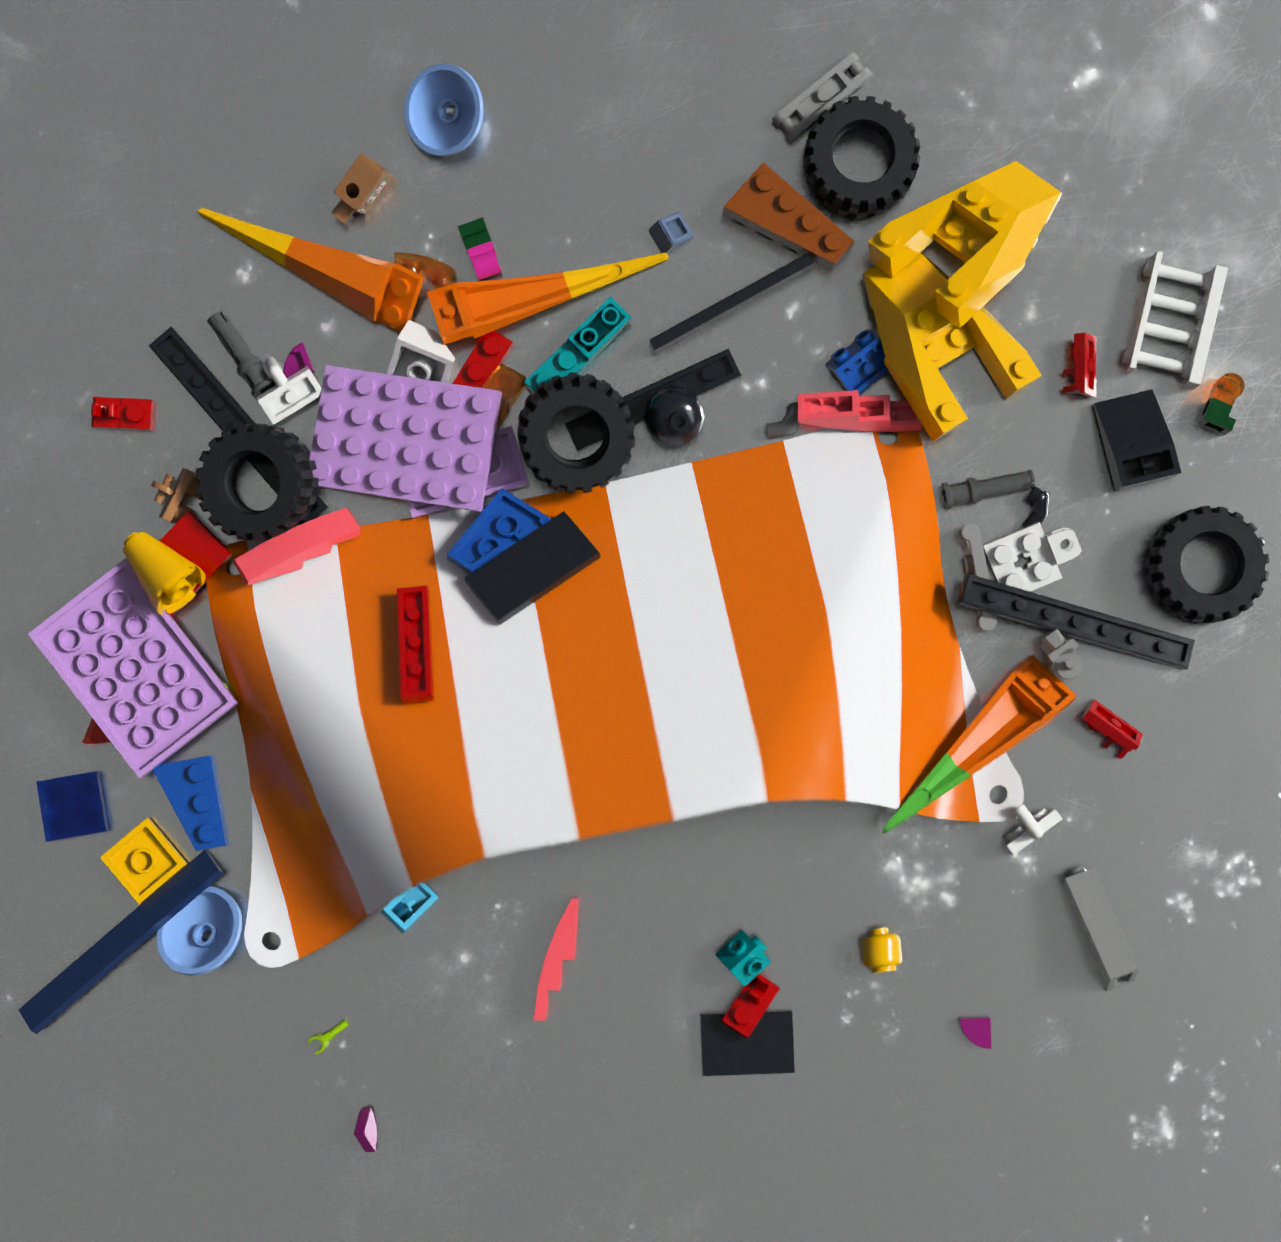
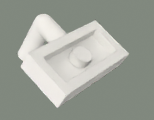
(288, 393)
(1034, 828)

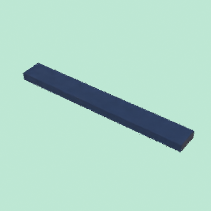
(120, 942)

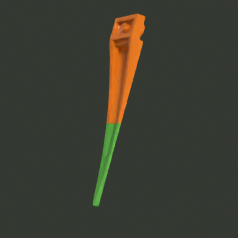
(1015, 712)

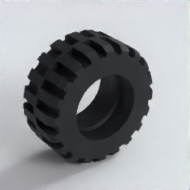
(868, 118)
(585, 472)
(219, 489)
(1242, 546)

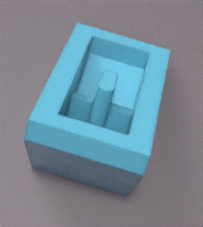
(409, 906)

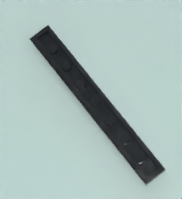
(217, 402)
(1075, 621)

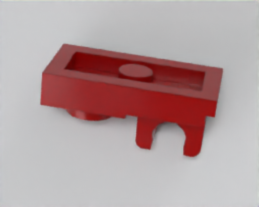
(1084, 356)
(122, 413)
(1113, 727)
(750, 1006)

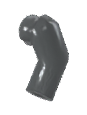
(788, 424)

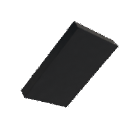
(765, 1052)

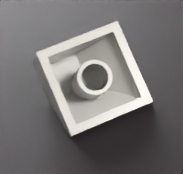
(421, 354)

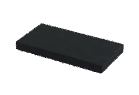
(532, 567)

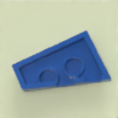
(495, 530)
(195, 799)

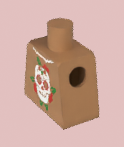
(370, 180)

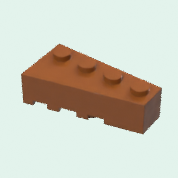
(785, 216)

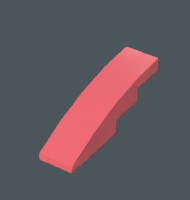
(850, 412)
(289, 550)
(561, 948)

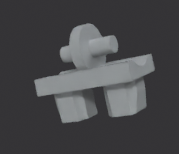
(1061, 655)

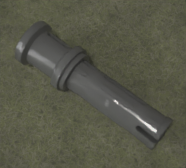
(247, 365)
(974, 490)

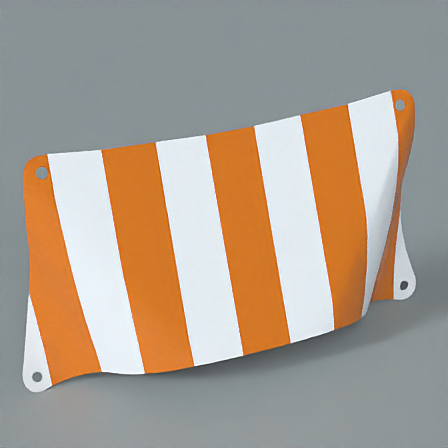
(732, 647)

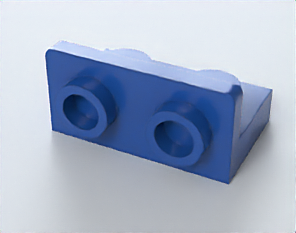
(860, 362)

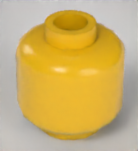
(881, 951)

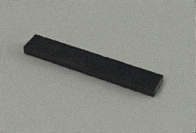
(730, 304)
(696, 378)

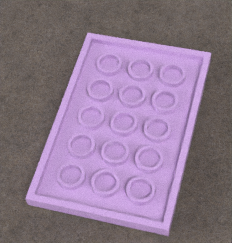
(405, 437)
(132, 669)

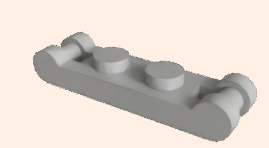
(821, 96)
(976, 564)

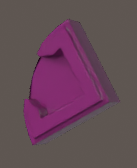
(297, 360)
(977, 1030)
(366, 1130)

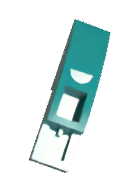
(582, 344)

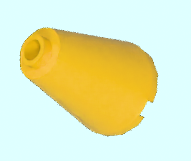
(162, 572)

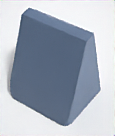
(670, 232)

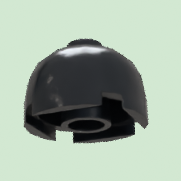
(674, 416)

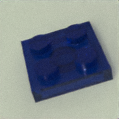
(72, 806)

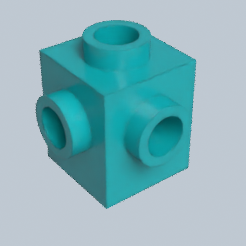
(744, 957)

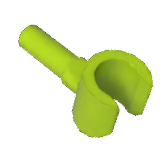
(327, 1036)

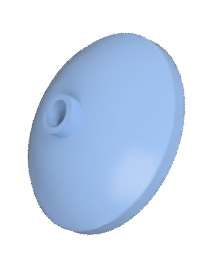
(431, 106)
(184, 937)

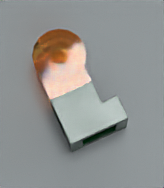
(1220, 402)

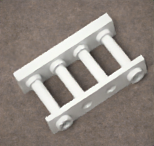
(1197, 340)

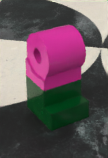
(480, 248)

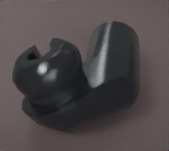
(1041, 507)

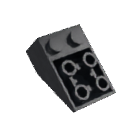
(1136, 440)

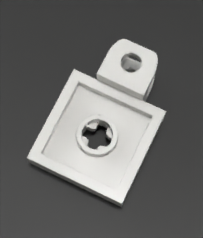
(1043, 552)

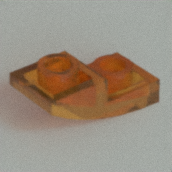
(435, 271)
(508, 382)

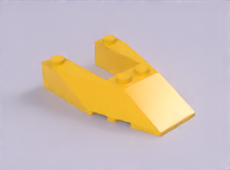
(982, 223)
(922, 341)

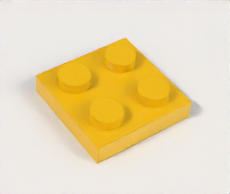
(143, 860)

